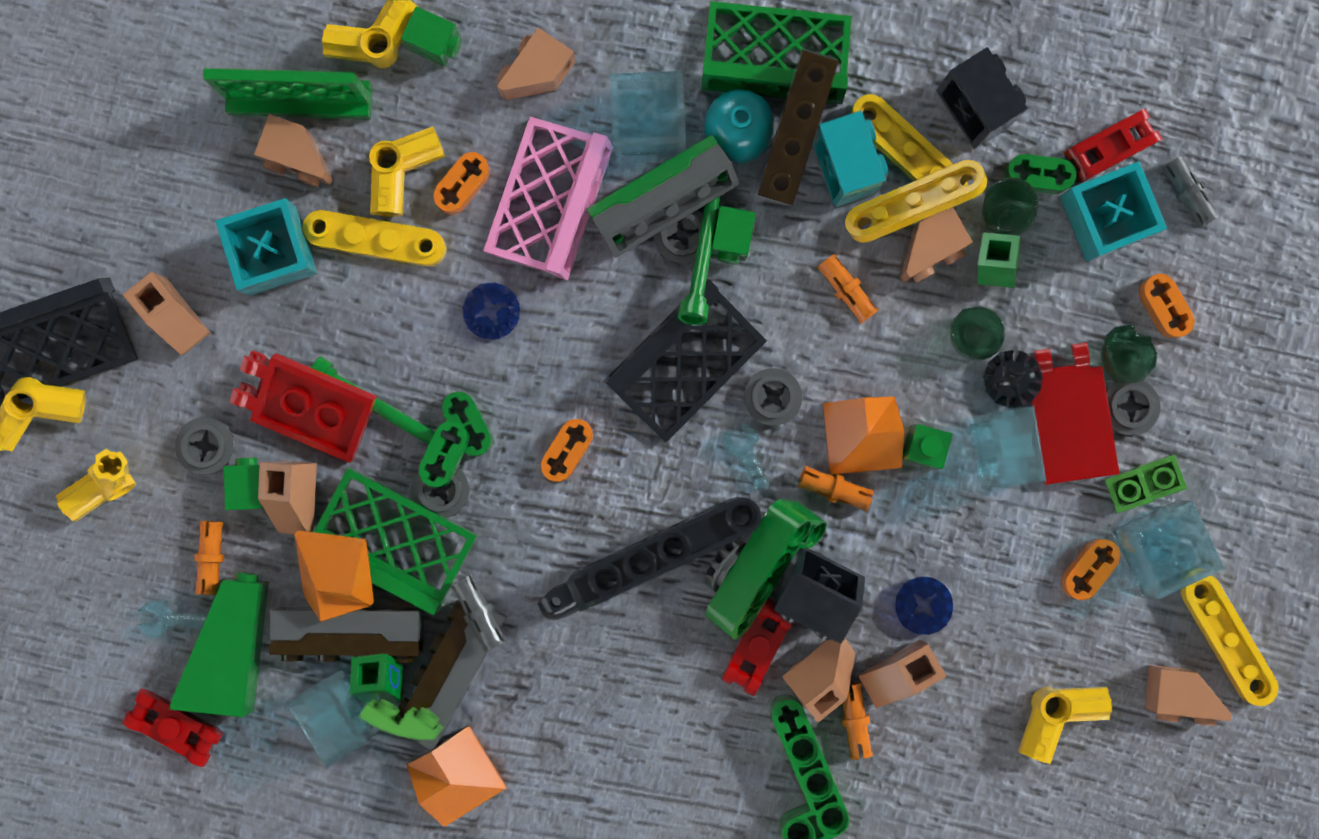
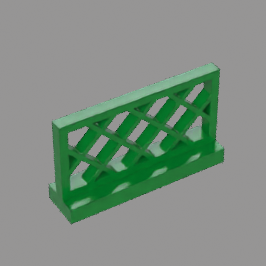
(766, 79)
(292, 93)
(385, 573)

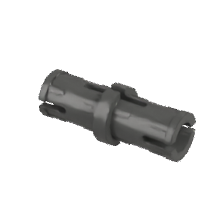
(1190, 191)
(478, 613)

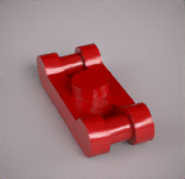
(1113, 145)
(757, 647)
(172, 727)

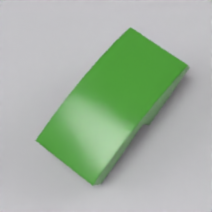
(1145, 483)
(415, 724)

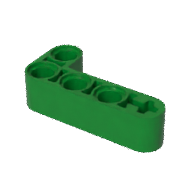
(762, 563)
(804, 766)

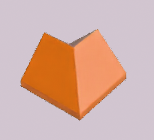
(863, 434)
(334, 573)
(454, 777)

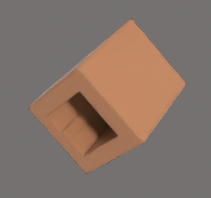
(538, 67)
(292, 149)
(934, 241)
(167, 312)
(288, 494)
(902, 674)
(823, 677)
(1182, 692)

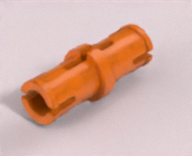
(847, 288)
(835, 488)
(209, 557)
(856, 723)

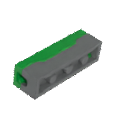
(664, 196)

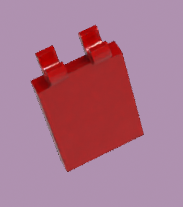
(305, 404)
(1074, 419)

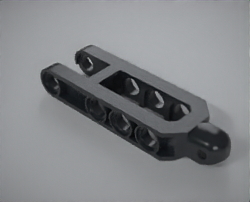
(700, 536)

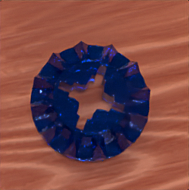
(506, 317)
(940, 606)

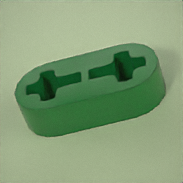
(1043, 165)
(475, 420)
(436, 449)

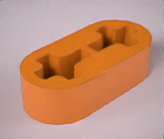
(455, 178)
(1173, 301)
(559, 445)
(1098, 573)

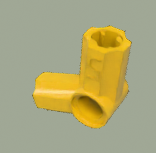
(357, 43)
(388, 183)
(48, 403)
(105, 482)
(1074, 705)

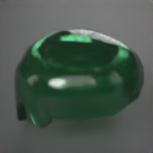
(1010, 207)
(977, 333)
(1128, 354)

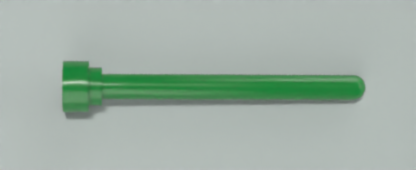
(693, 308)
(385, 410)

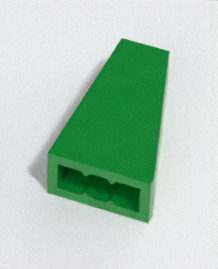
(227, 653)

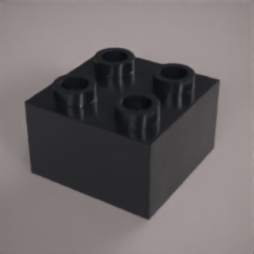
(982, 97)
(820, 595)

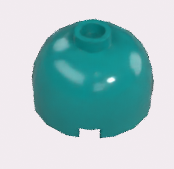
(740, 124)

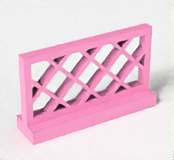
(574, 215)

